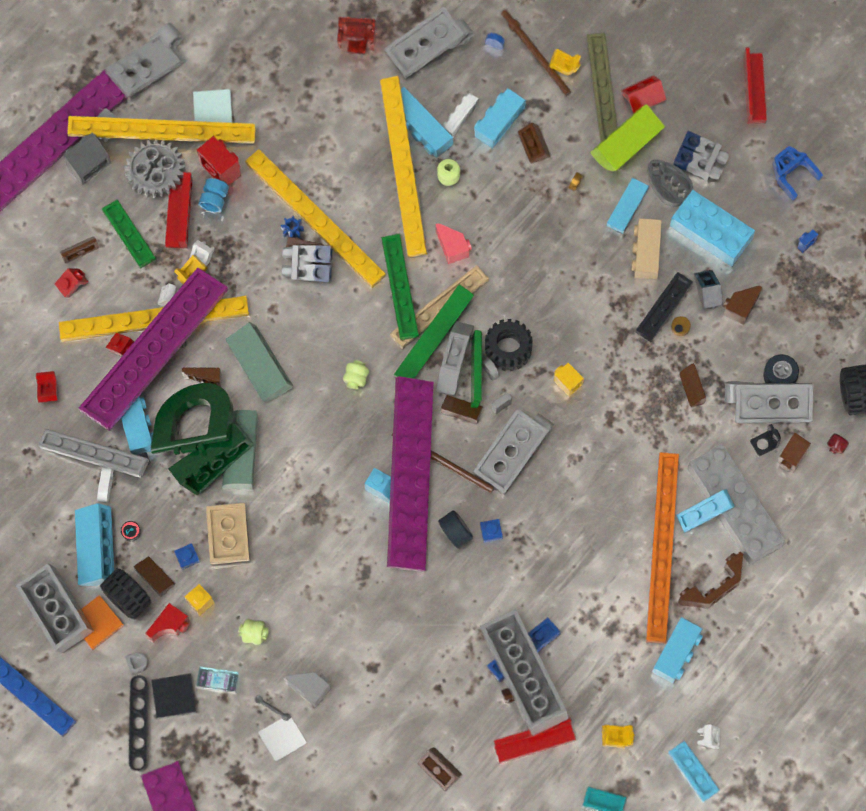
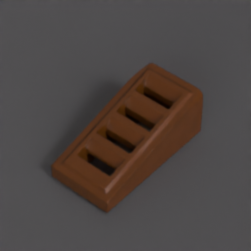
(203, 374)

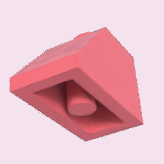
(452, 243)

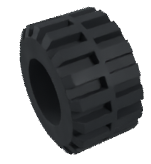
(508, 330)
(853, 389)
(125, 593)

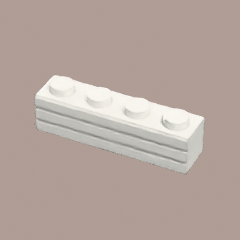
(461, 114)

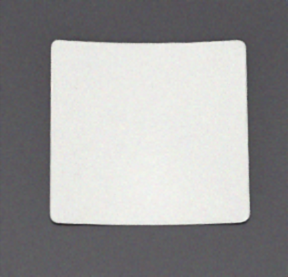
(282, 738)

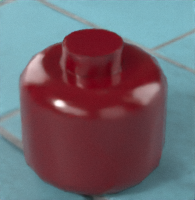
(837, 444)

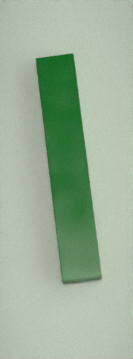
(400, 287)
(434, 333)

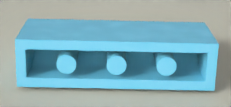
(94, 544)

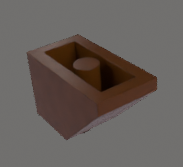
(741, 304)
(794, 453)

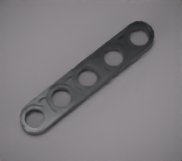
(138, 714)

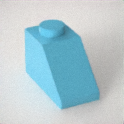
(379, 485)

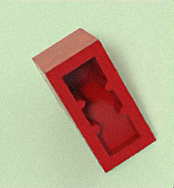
(168, 622)

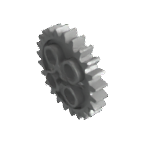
(169, 175)

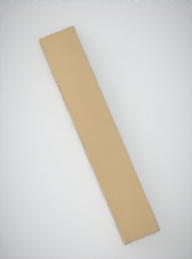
(471, 281)

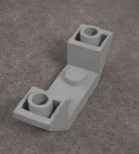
(453, 358)

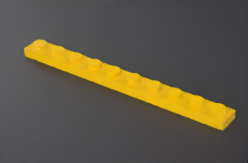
(161, 129)
(403, 166)
(315, 218)
(139, 320)

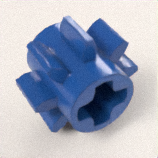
(289, 223)

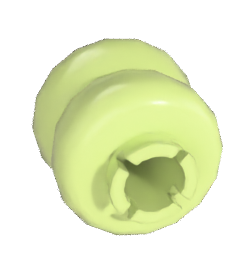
(448, 172)
(356, 374)
(253, 631)

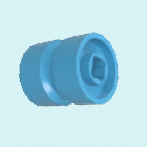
(213, 199)

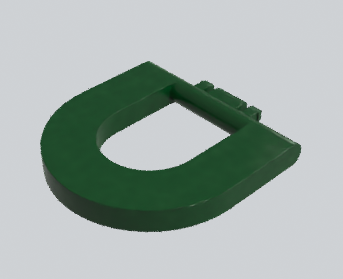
(169, 413)

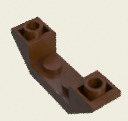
(693, 597)

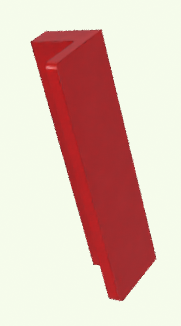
(754, 87)
(179, 213)
(525, 744)

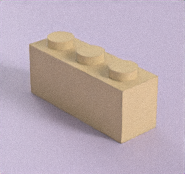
(646, 248)

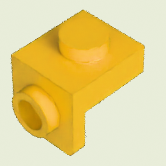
(564, 62)
(189, 267)
(617, 736)

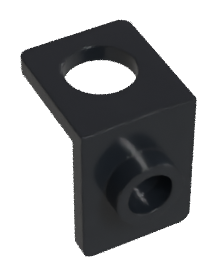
(771, 436)

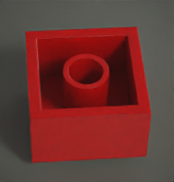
(219, 161)

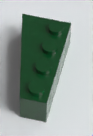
(204, 466)

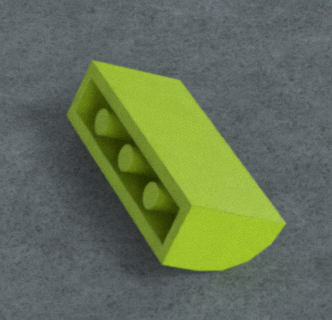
(627, 139)

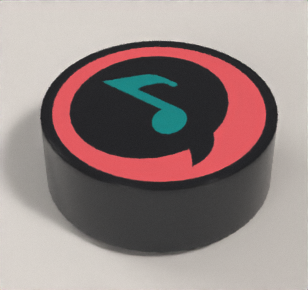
(130, 531)

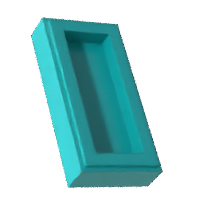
(603, 801)

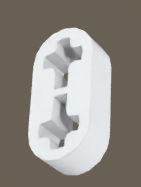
(105, 484)

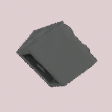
(86, 158)

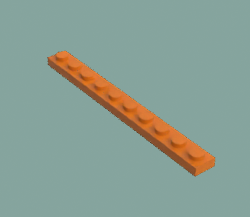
(662, 548)

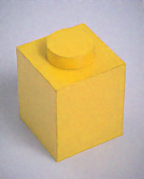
(568, 379)
(199, 599)

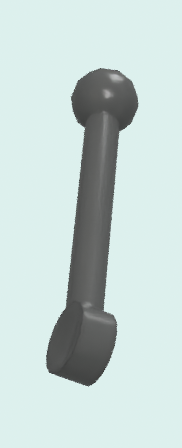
(259, 700)

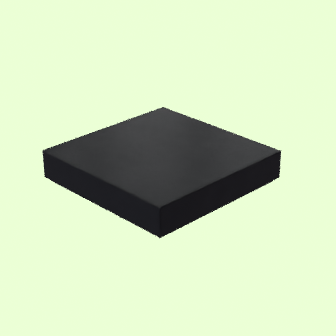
(173, 696)

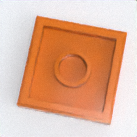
(102, 621)

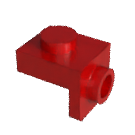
(70, 281)
(119, 344)
(46, 386)

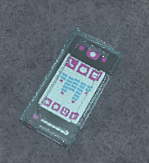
(217, 679)

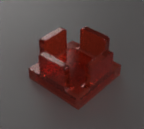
(357, 33)

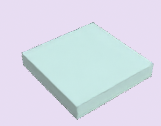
(213, 106)

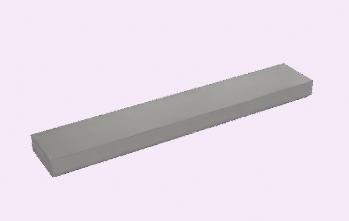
(93, 453)

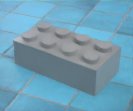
(54, 608)

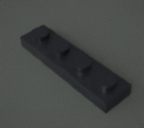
(664, 307)

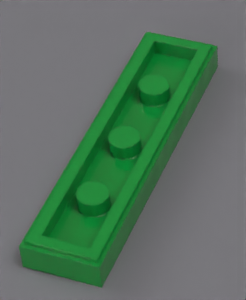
(128, 234)
(476, 369)

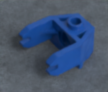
(793, 159)

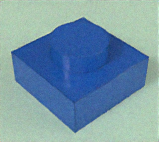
(807, 240)
(491, 530)
(186, 556)

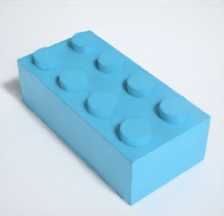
(712, 228)

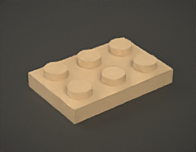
(227, 533)

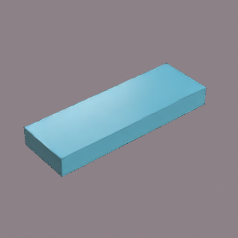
(627, 205)
(705, 510)
(693, 771)

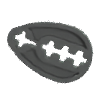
(663, 190)

